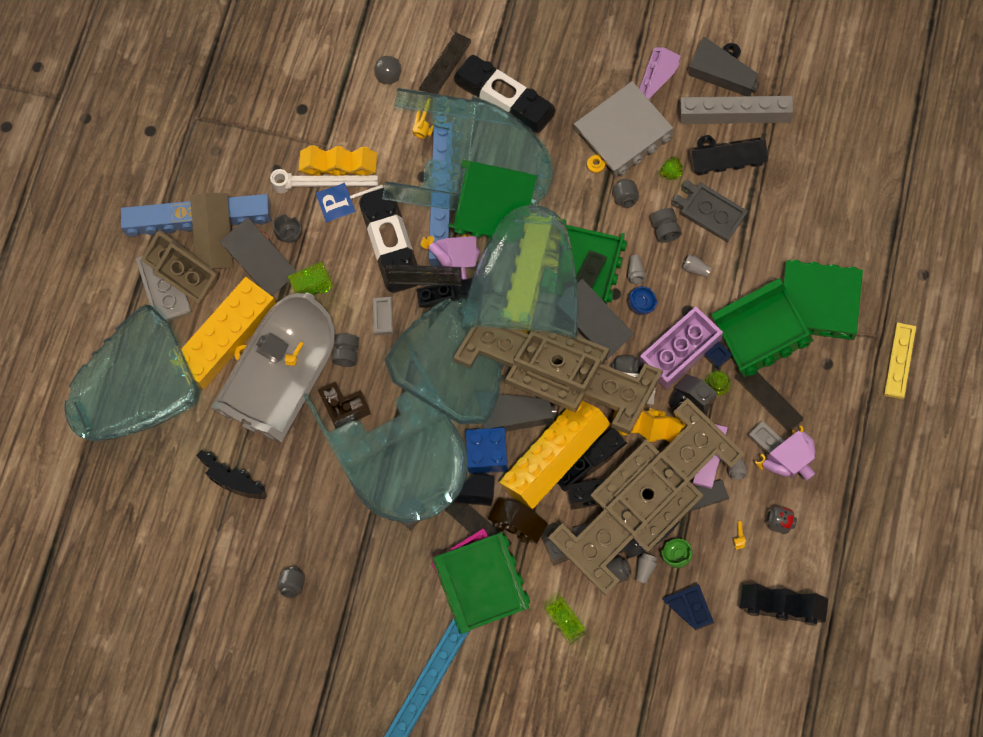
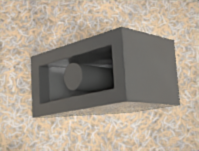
(697, 392)
(554, 553)

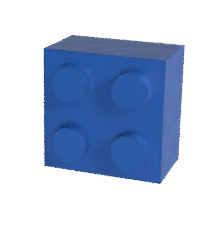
(486, 450)

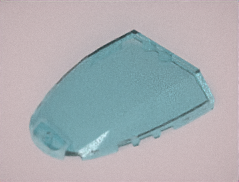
(526, 276)
(425, 366)
(131, 381)

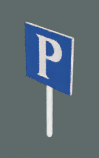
(337, 202)

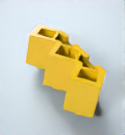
(337, 161)
(656, 426)

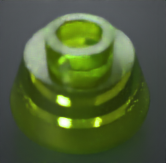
(671, 168)
(719, 382)

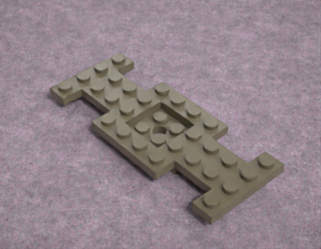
(580, 371)
(628, 513)

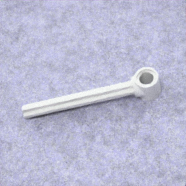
(318, 181)

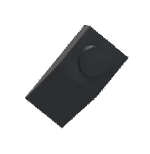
(477, 491)

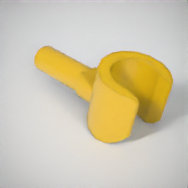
(292, 359)
(740, 541)

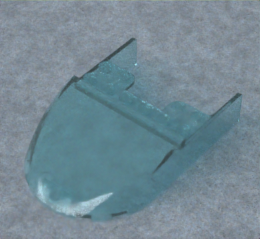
(477, 134)
(406, 465)

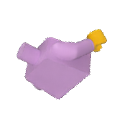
(454, 251)
(791, 456)

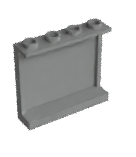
(624, 129)

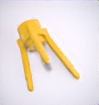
(421, 127)

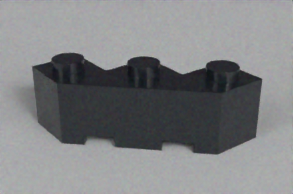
(783, 604)

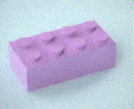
(682, 346)

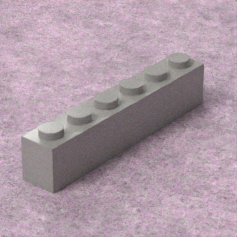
(736, 109)

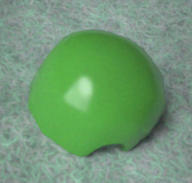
(677, 553)

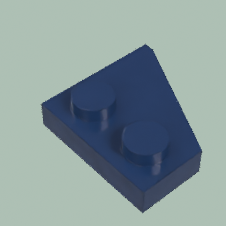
(691, 607)

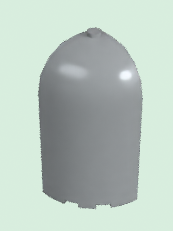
(270, 393)

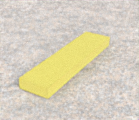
(900, 361)

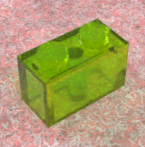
(311, 280)
(565, 620)

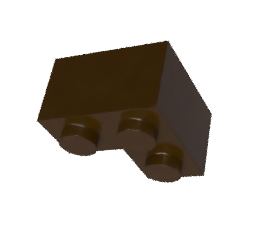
(343, 409)
(517, 520)

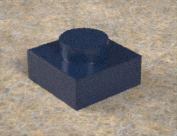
(718, 355)

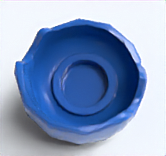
(642, 300)

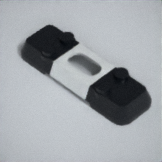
(477, 77)
(378, 212)

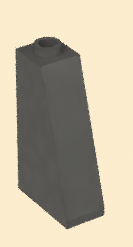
(722, 69)
(520, 413)

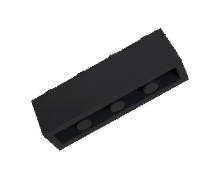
(728, 154)

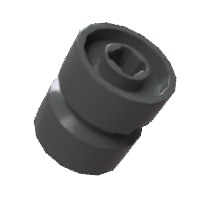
(666, 225)
(345, 353)

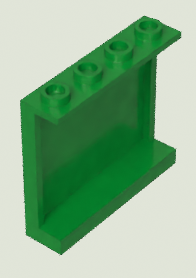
(489, 196)
(604, 244)
(825, 297)
(762, 328)
(481, 582)

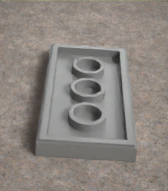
(163, 296)

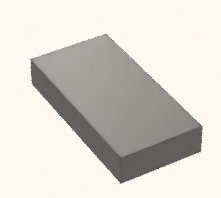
(383, 316)

